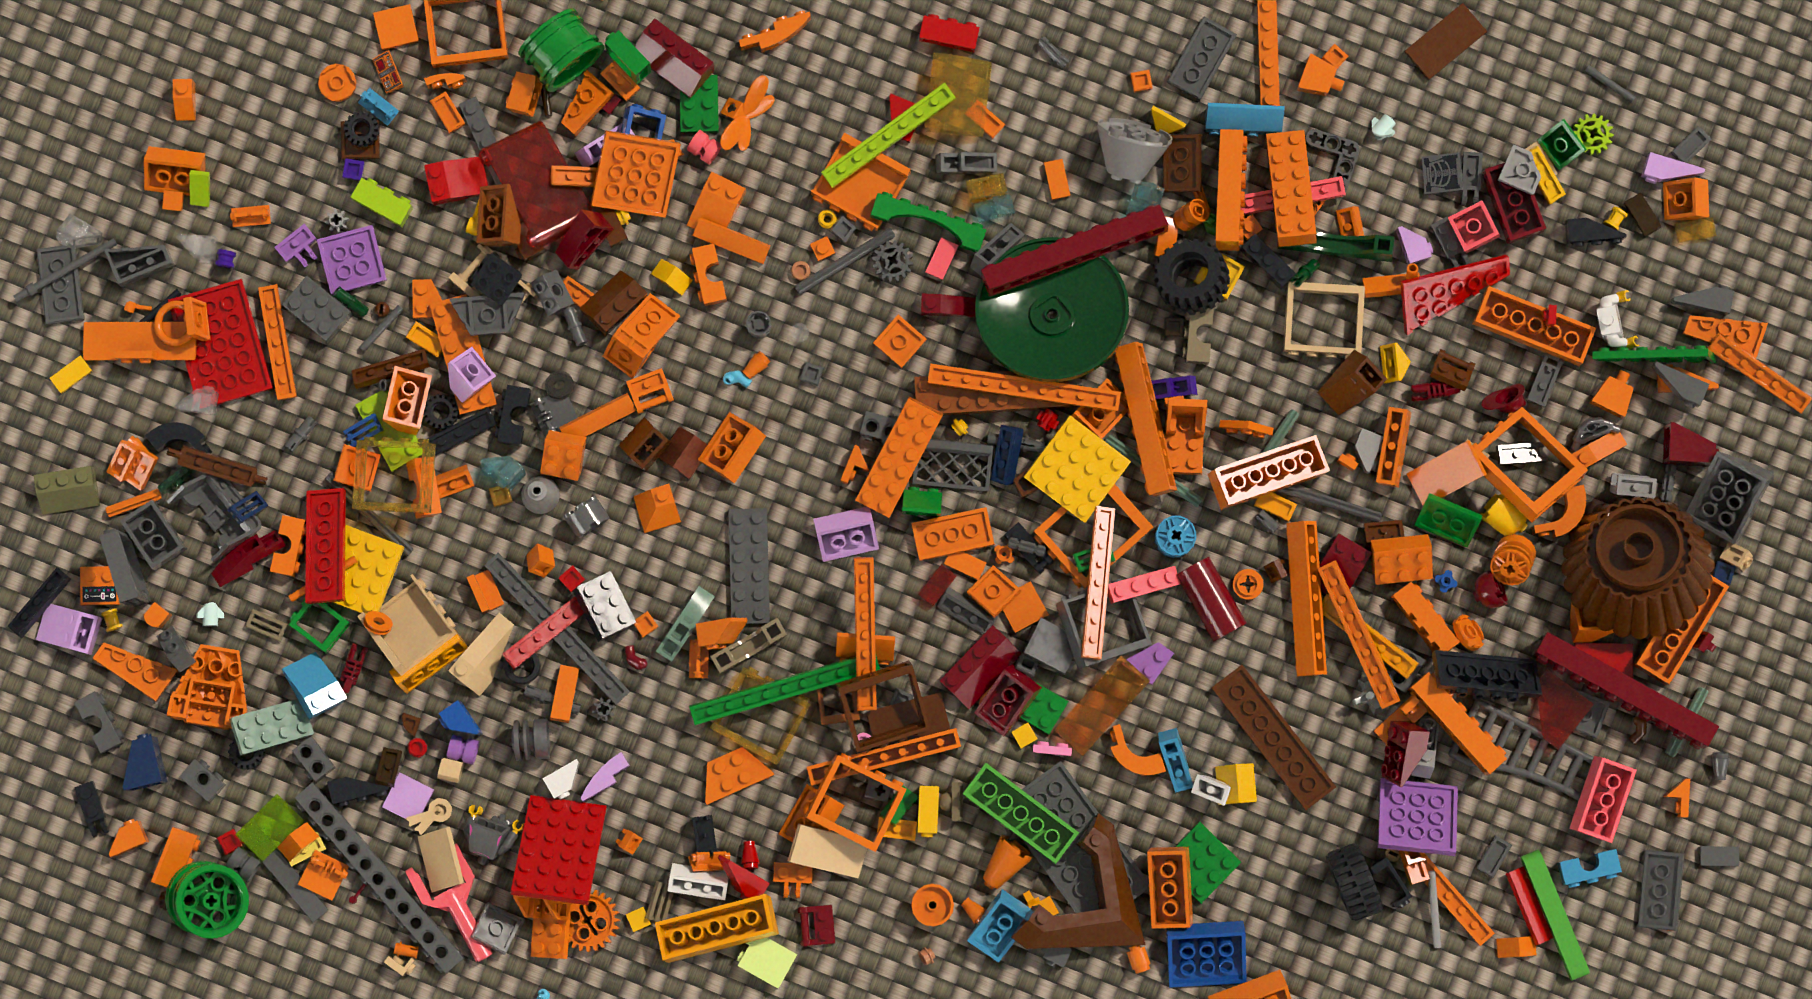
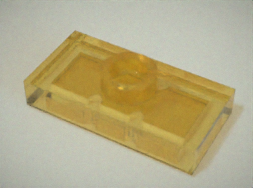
(1695, 230)

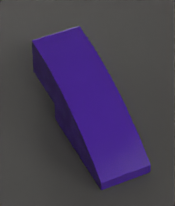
(1174, 387)

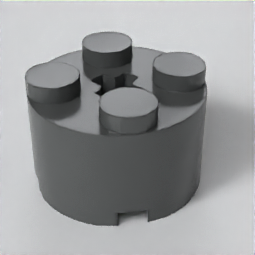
(586, 517)

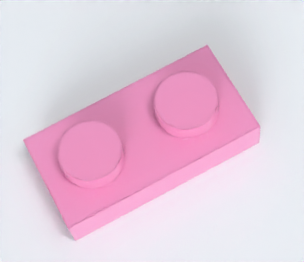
(1059, 749)

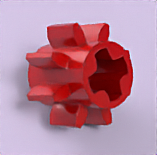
(1047, 420)

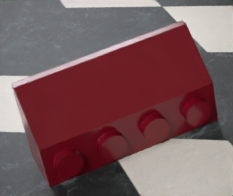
(674, 58)
(980, 667)

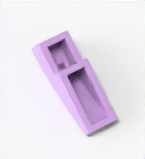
(605, 776)

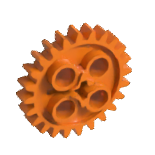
(603, 910)

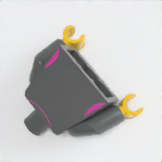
(488, 837)

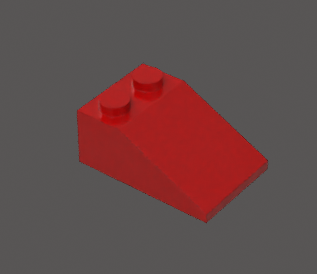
(455, 179)

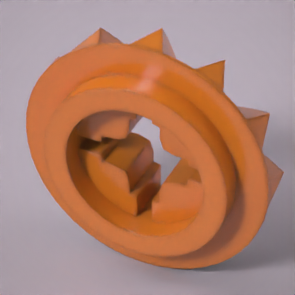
(1254, 577)

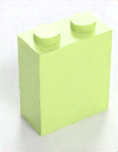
(767, 960)

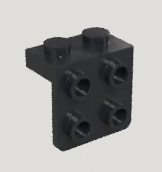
(496, 278)

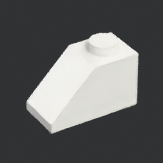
(562, 780)
(1211, 789)

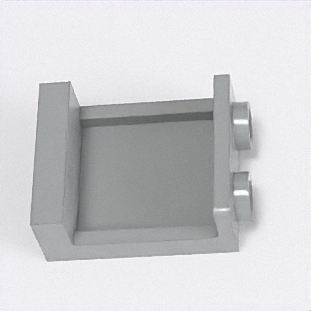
(1633, 485)

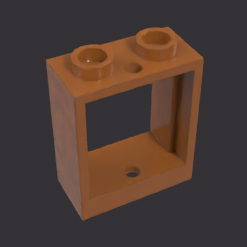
(834, 719)

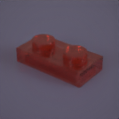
(937, 585)

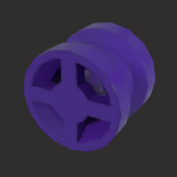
(225, 258)

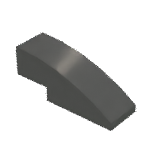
(966, 163)

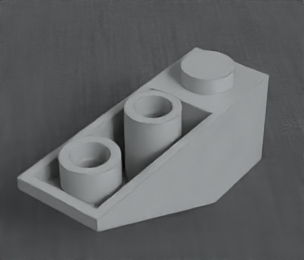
(1427, 763)

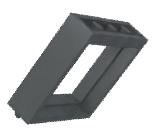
(124, 568)
(1135, 618)

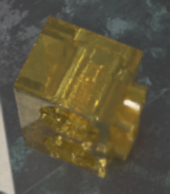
(986, 187)

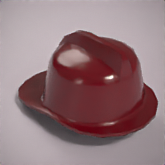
(1506, 399)

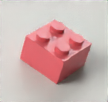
(1474, 227)

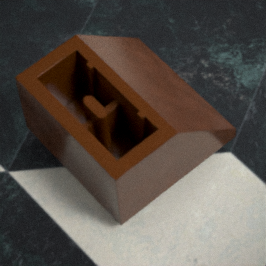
(645, 444)

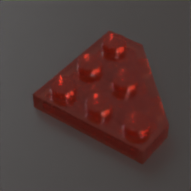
(1560, 709)

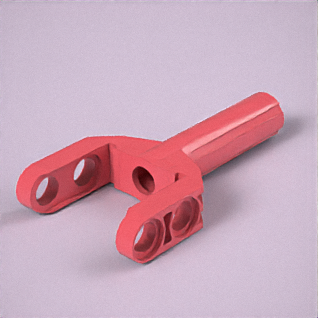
(455, 903)

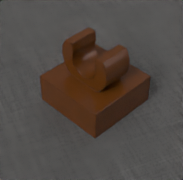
(1276, 570)

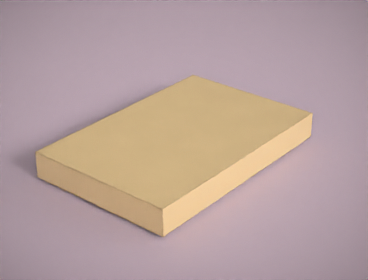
(440, 859)

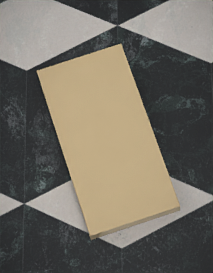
(826, 851)

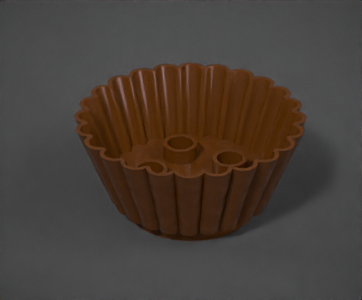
(1637, 566)

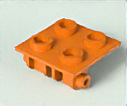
(323, 875)

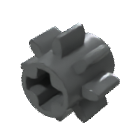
(599, 706)

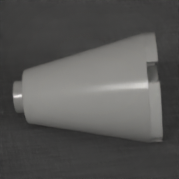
(545, 500)

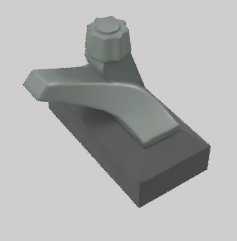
(1368, 696)

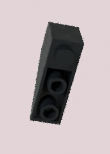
(1589, 231)
(348, 789)

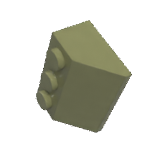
(67, 490)

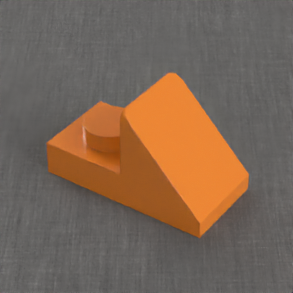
(856, 460)
(1682, 792)

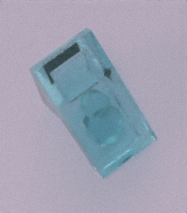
(994, 208)

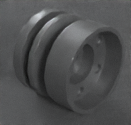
(531, 739)

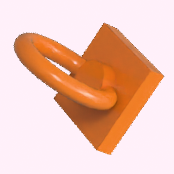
(194, 319)

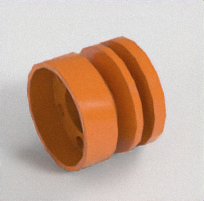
(1513, 559)

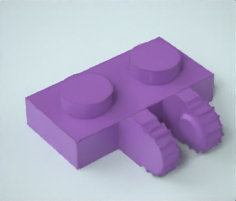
(296, 243)

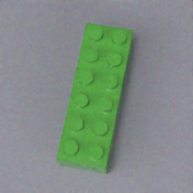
(1020, 813)

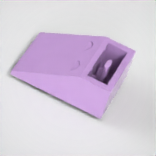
(69, 629)

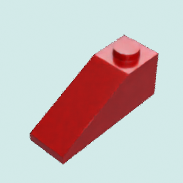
(743, 880)

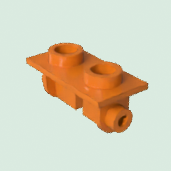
(250, 216)
(698, 660)
(704, 862)

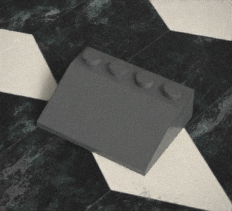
(1729, 496)

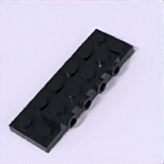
(1486, 675)

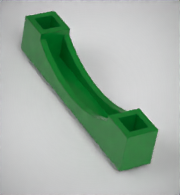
(967, 234)

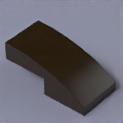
(1643, 214)

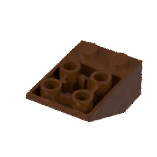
(1351, 383)

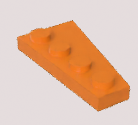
(1744, 334)
(141, 673)

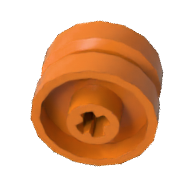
(943, 901)

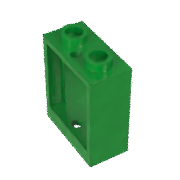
(627, 56)
(334, 635)

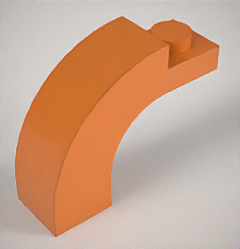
(1574, 509)
(1136, 764)

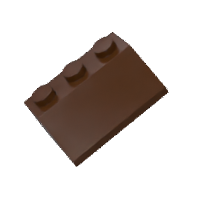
(613, 302)

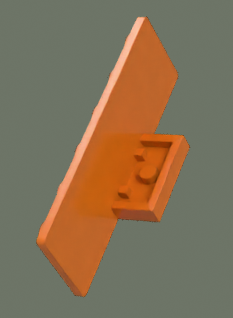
(134, 342)

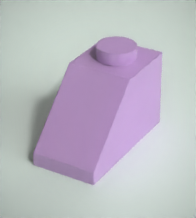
(1414, 246)

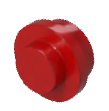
(417, 747)

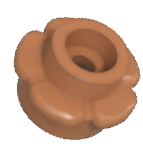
(926, 956)

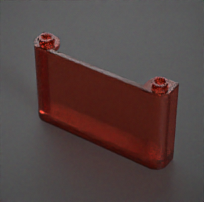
(525, 164)

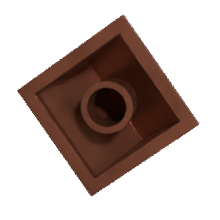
(684, 452)

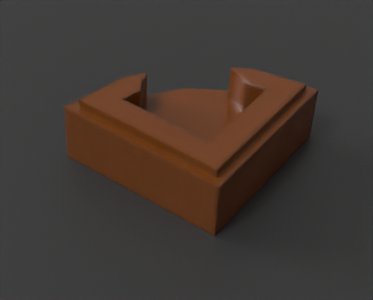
(411, 723)

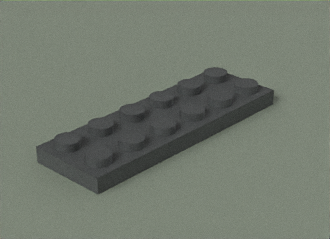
(749, 565)

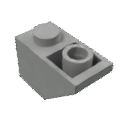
(1366, 449)

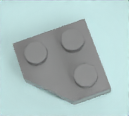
(1520, 170)

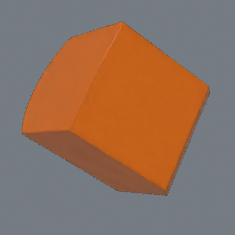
(157, 616)

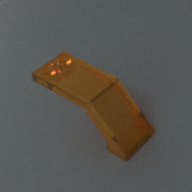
(1102, 705)

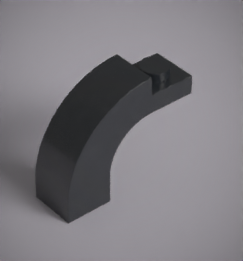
(172, 432)

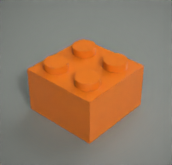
(563, 455)

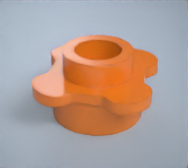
(1000, 558)

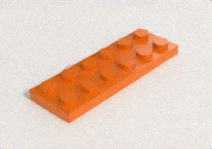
(454, 341)

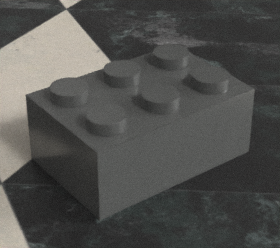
(317, 309)
(153, 534)

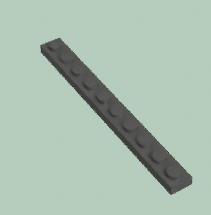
(566, 639)

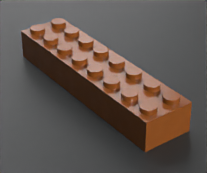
(965, 401)

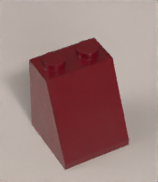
(1686, 447)

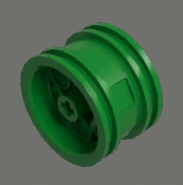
(561, 49)
(230, 914)

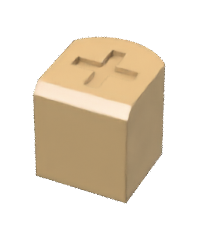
(450, 770)

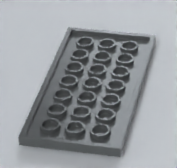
(1075, 870)

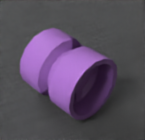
(462, 749)

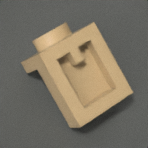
(1737, 556)
(397, 964)

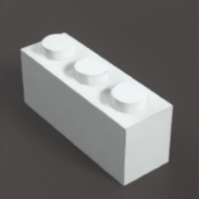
(698, 883)

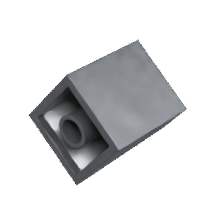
(1050, 647)

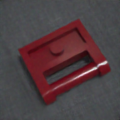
(823, 925)

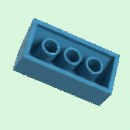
(1251, 119)

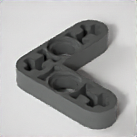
(1344, 157)

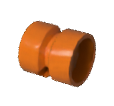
(1191, 214)

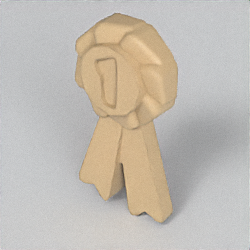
(438, 811)

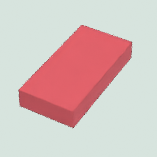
(941, 258)

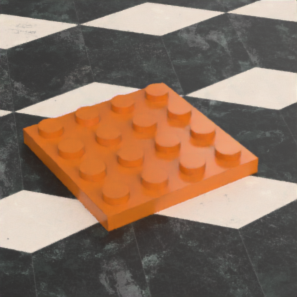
(635, 174)

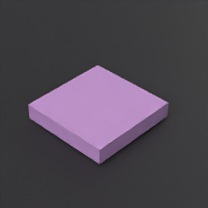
(407, 797)

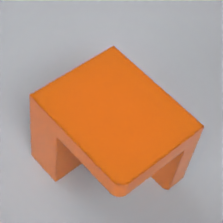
(540, 560)

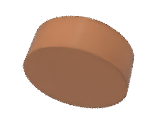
(800, 270)

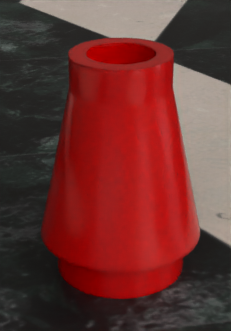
(749, 856)

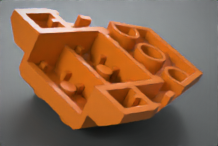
(210, 689)

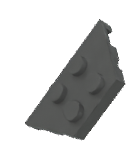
(485, 316)

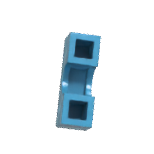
(1606, 865)

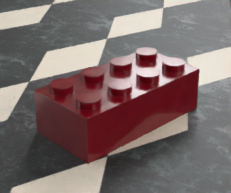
(1515, 209)

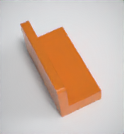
(485, 591)

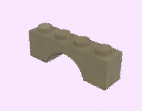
(749, 646)

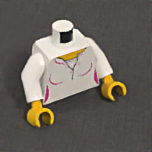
(1610, 321)

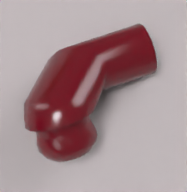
(634, 660)

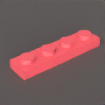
(1143, 584)

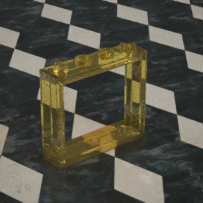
(426, 483)
(800, 700)

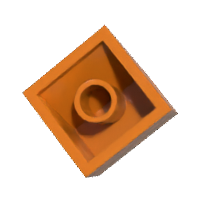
(1686, 199)
(719, 632)

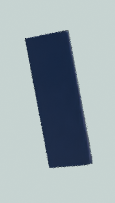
(1007, 455)

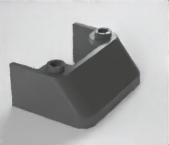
(212, 491)

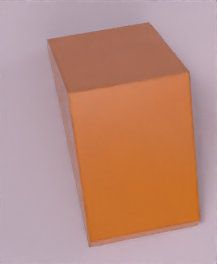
(298, 841)
(1515, 947)

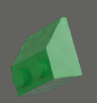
(1561, 144)
(922, 502)

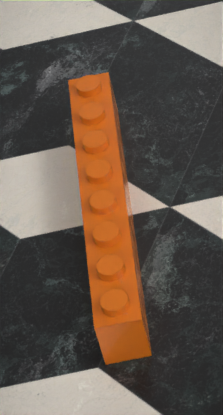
(1145, 419)
(1306, 598)
(890, 755)

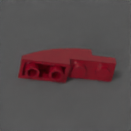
(242, 557)

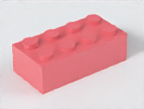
(1603, 799)

